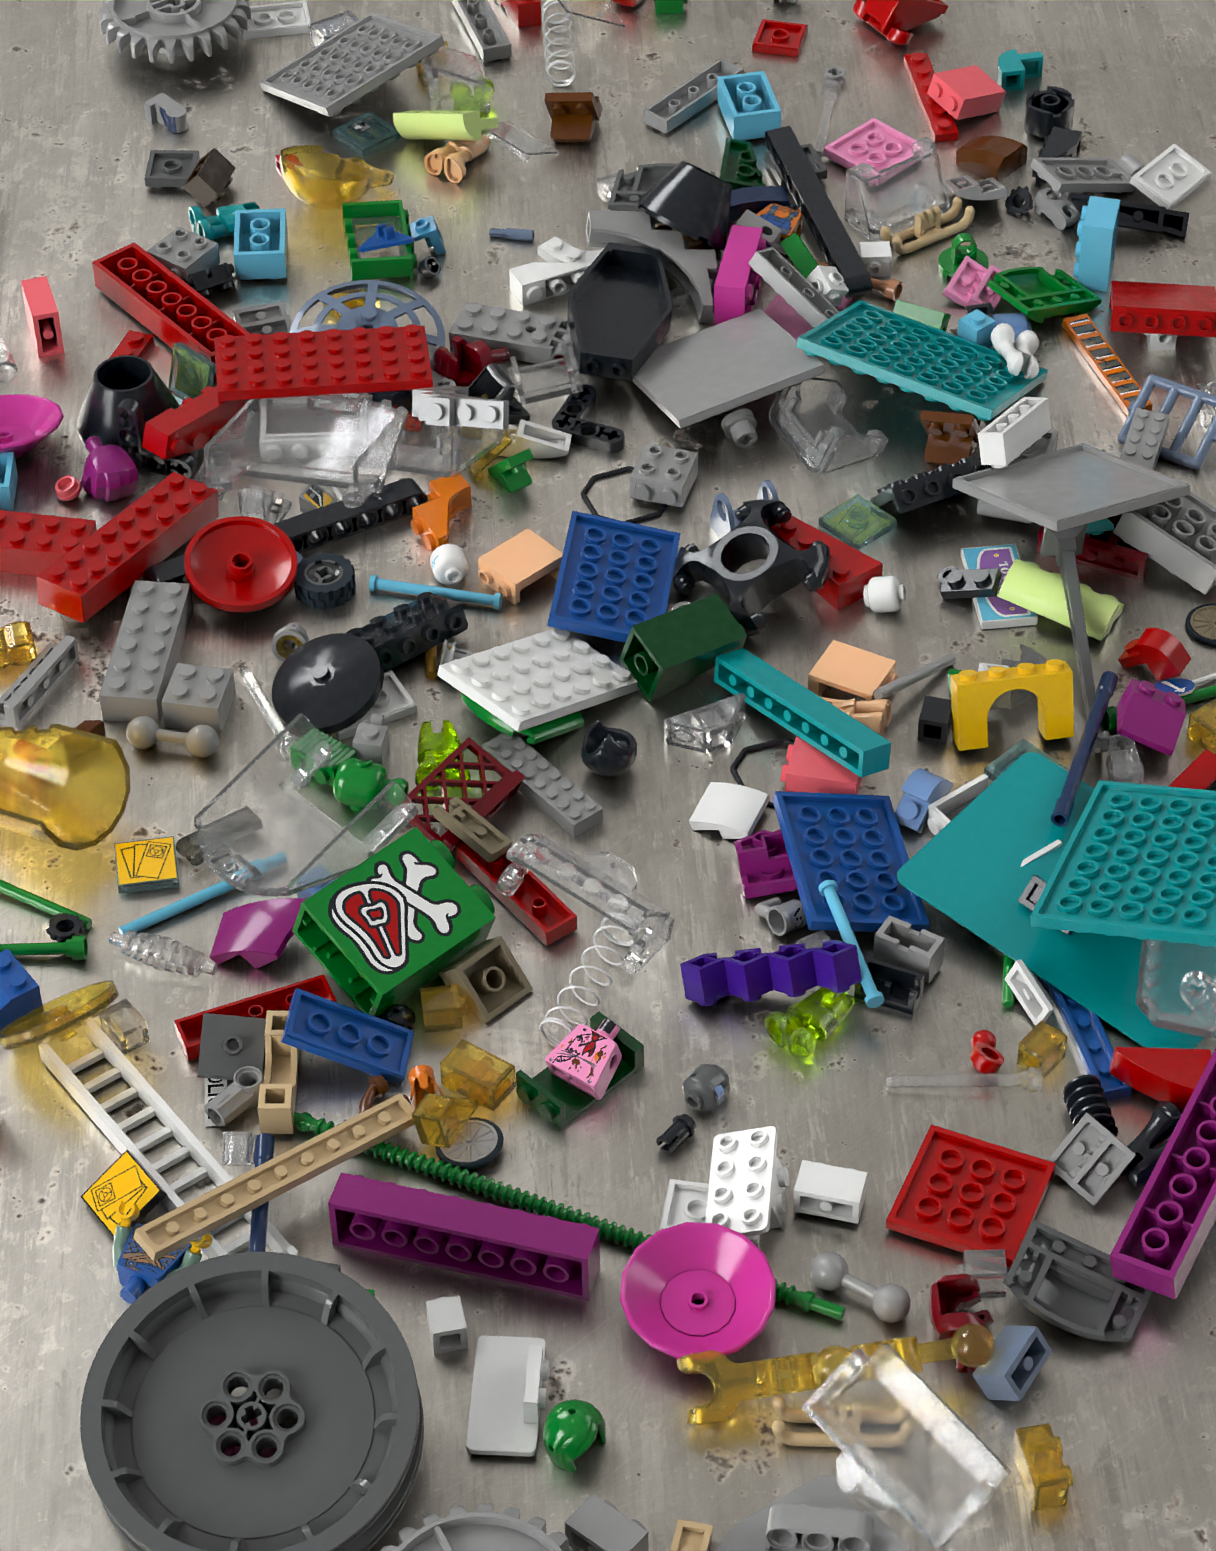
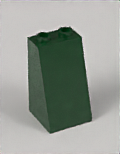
(680, 645)

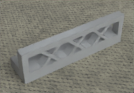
(37, 681)

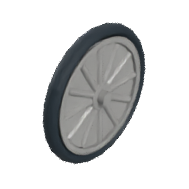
(474, 1146)

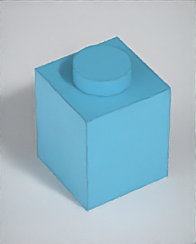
(976, 328)

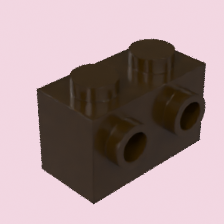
(210, 178)

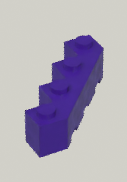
(755, 973)

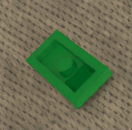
(512, 471)

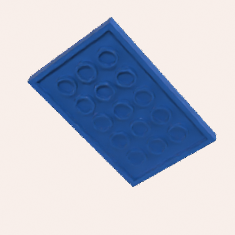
(612, 576)
(856, 846)

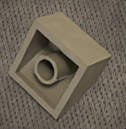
(488, 978)

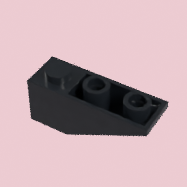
(1060, 144)

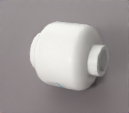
(449, 564)
(884, 594)

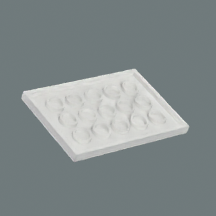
(538, 678)

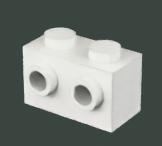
(830, 1191)

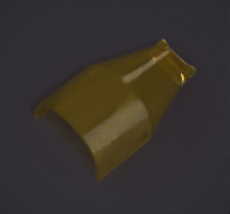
(61, 785)

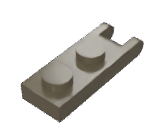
(473, 830)

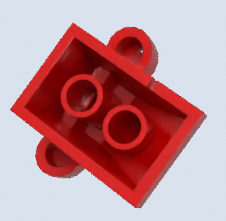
(895, 17)

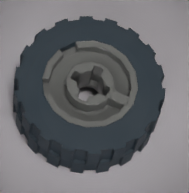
(324, 581)

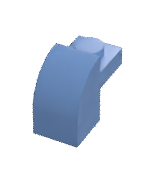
(920, 791)

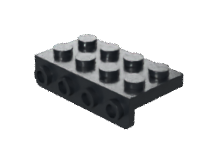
(926, 487)
(413, 628)

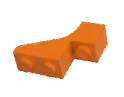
(445, 500)

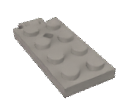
(1088, 174)

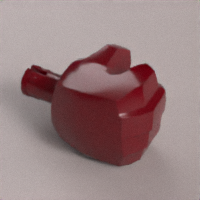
(467, 360)
(947, 1299)

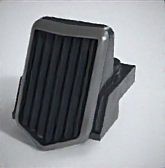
(498, 387)

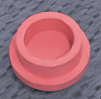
(68, 488)

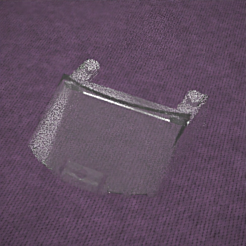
(309, 441)
(276, 841)

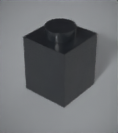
(935, 720)

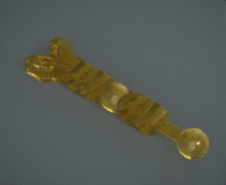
(738, 1382)

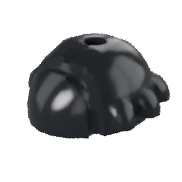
(1015, 201)
(64, 926)
(400, 1015)

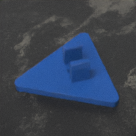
(384, 238)

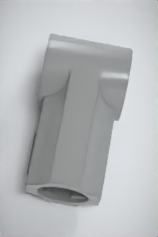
(236, 1097)

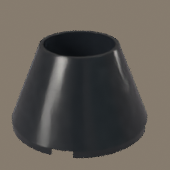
(691, 204)
(113, 382)

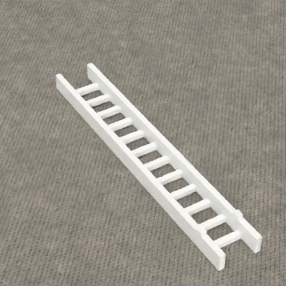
(156, 1107)

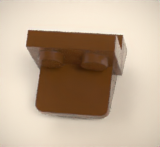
(573, 115)
(950, 436)

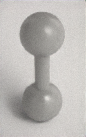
(145, 732)
(831, 1272)

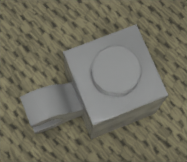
(372, 740)

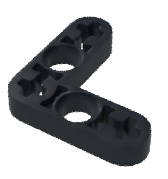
(604, 438)
(142, 458)

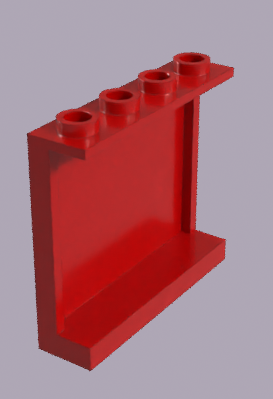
(1163, 308)

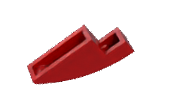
(1161, 1072)

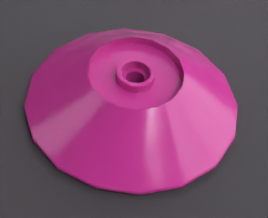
(26, 422)
(691, 1265)

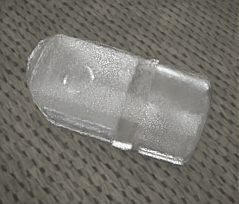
(8, 367)

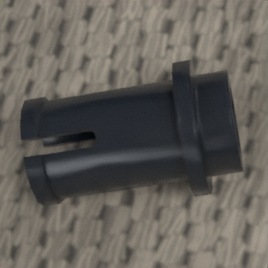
(682, 1127)

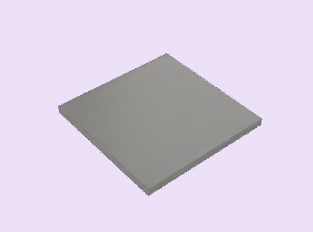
(724, 368)
(1071, 487)

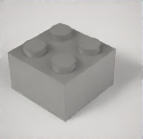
(198, 697)

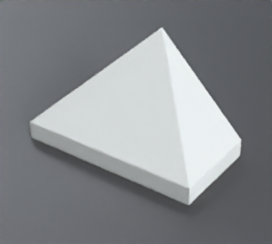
(1029, 992)

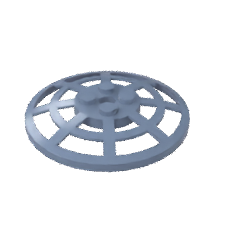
(370, 316)

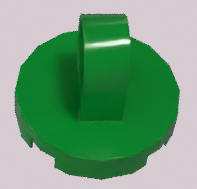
(953, 256)

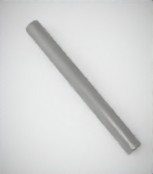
(914, 676)

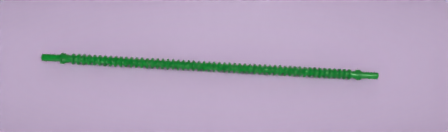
(305, 1122)

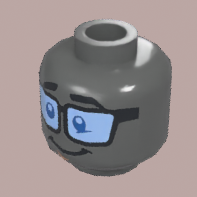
(706, 1087)

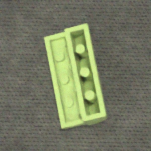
(442, 124)
(1044, 594)

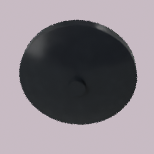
(329, 682)

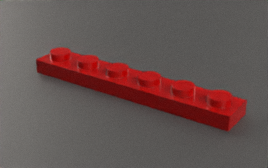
(938, 119)

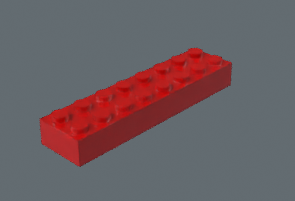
(531, 903)
(189, 1028)

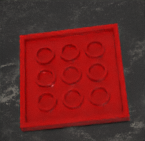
(970, 1194)

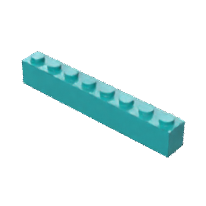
(803, 712)

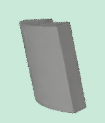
(970, 189)
(264, 318)
(1091, 1159)

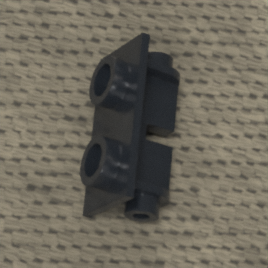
(221, 278)

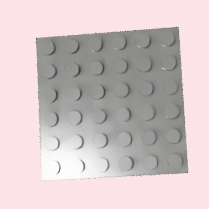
(352, 64)

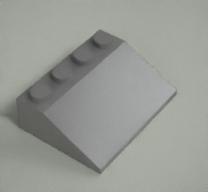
(1177, 536)

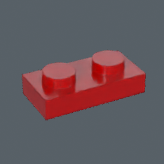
(134, 344)

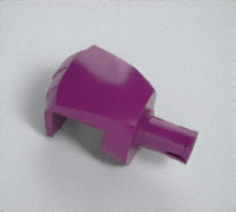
(108, 471)

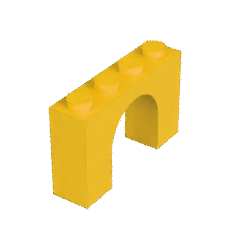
(976, 691)

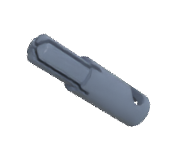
(512, 234)

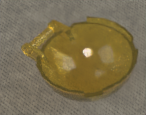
(326, 179)

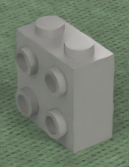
(186, 253)
(664, 475)

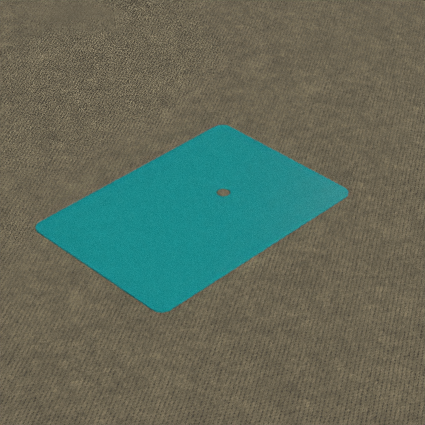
(977, 878)

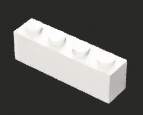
(1014, 431)

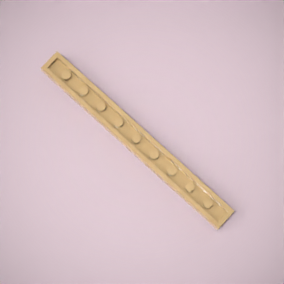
(274, 1177)

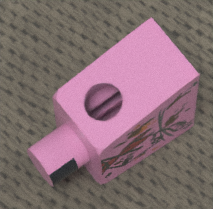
(587, 1058)

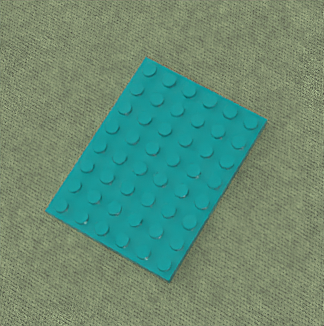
(919, 359)
(1137, 867)

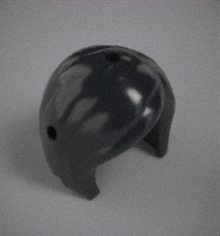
(608, 750)

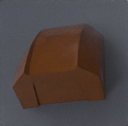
(992, 157)

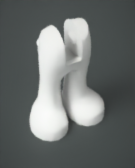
(1018, 353)

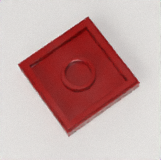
(780, 38)

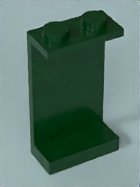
(562, 1101)

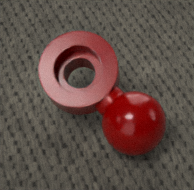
(984, 1055)

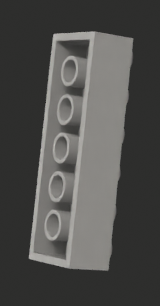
(146, 651)

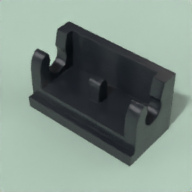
(899, 987)

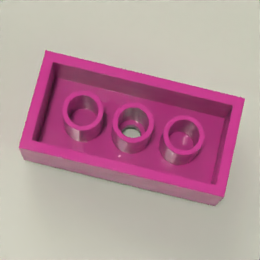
(736, 281)

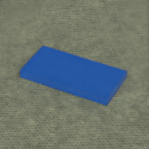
(348, 1036)

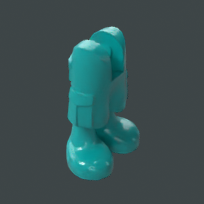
(221, 224)

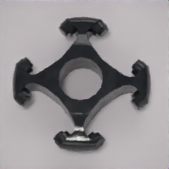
(750, 542)

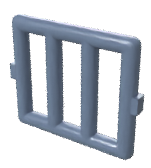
(1176, 389)

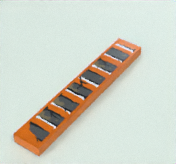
(1103, 361)

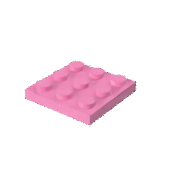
(870, 144)

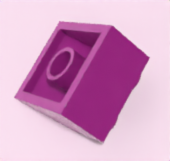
(1150, 716)

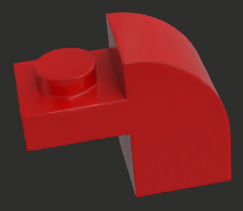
(1160, 652)

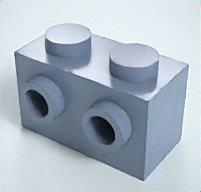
(1015, 1363)

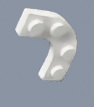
(558, 251)

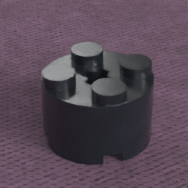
(1048, 109)

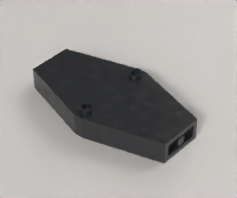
(619, 311)

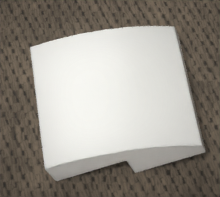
(729, 809)

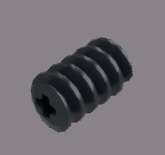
(1087, 1096)

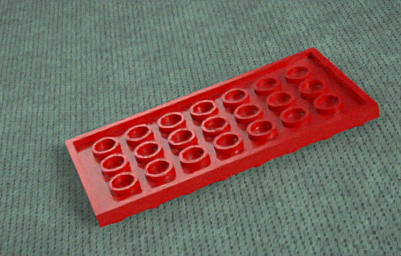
(322, 362)

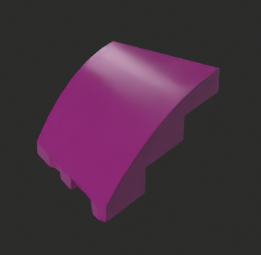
(764, 864)
(256, 931)

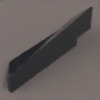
(1143, 216)

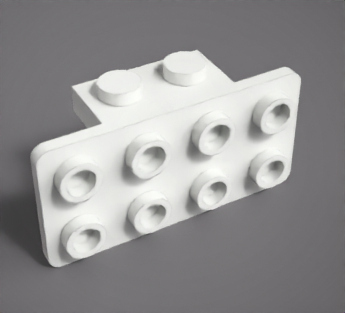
(747, 1182)
(507, 1395)

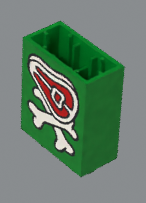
(394, 922)

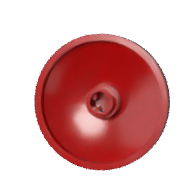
(240, 564)

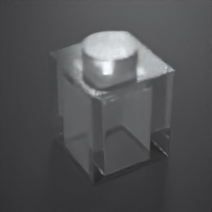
(124, 1026)
(988, 1269)

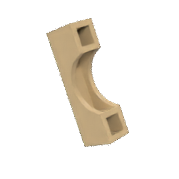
(280, 1083)

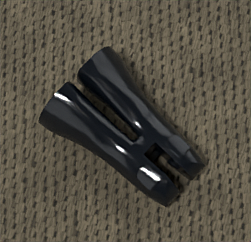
(1148, 1141)

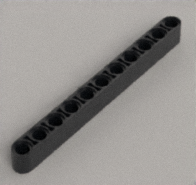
(818, 210)
(324, 524)

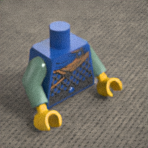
(134, 1266)

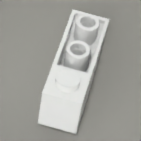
(544, 280)

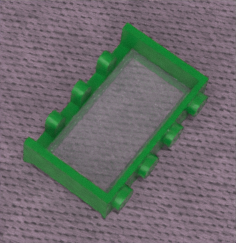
(360, 224)

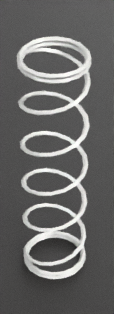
(547, 67)
(564, 1023)

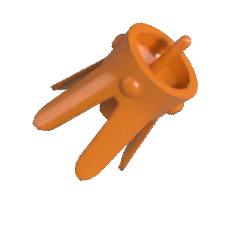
(421, 1079)

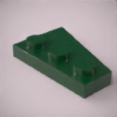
(740, 165)

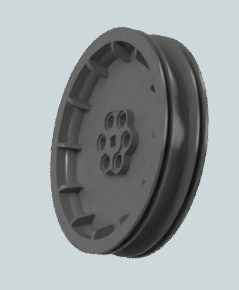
(258, 1327)

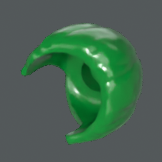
(571, 1431)

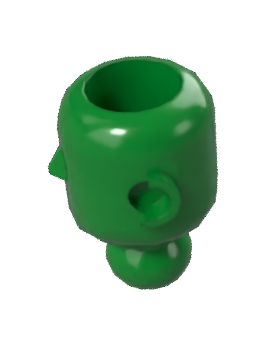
(361, 781)

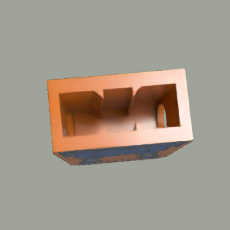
(787, 219)

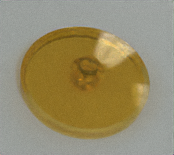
(59, 1016)

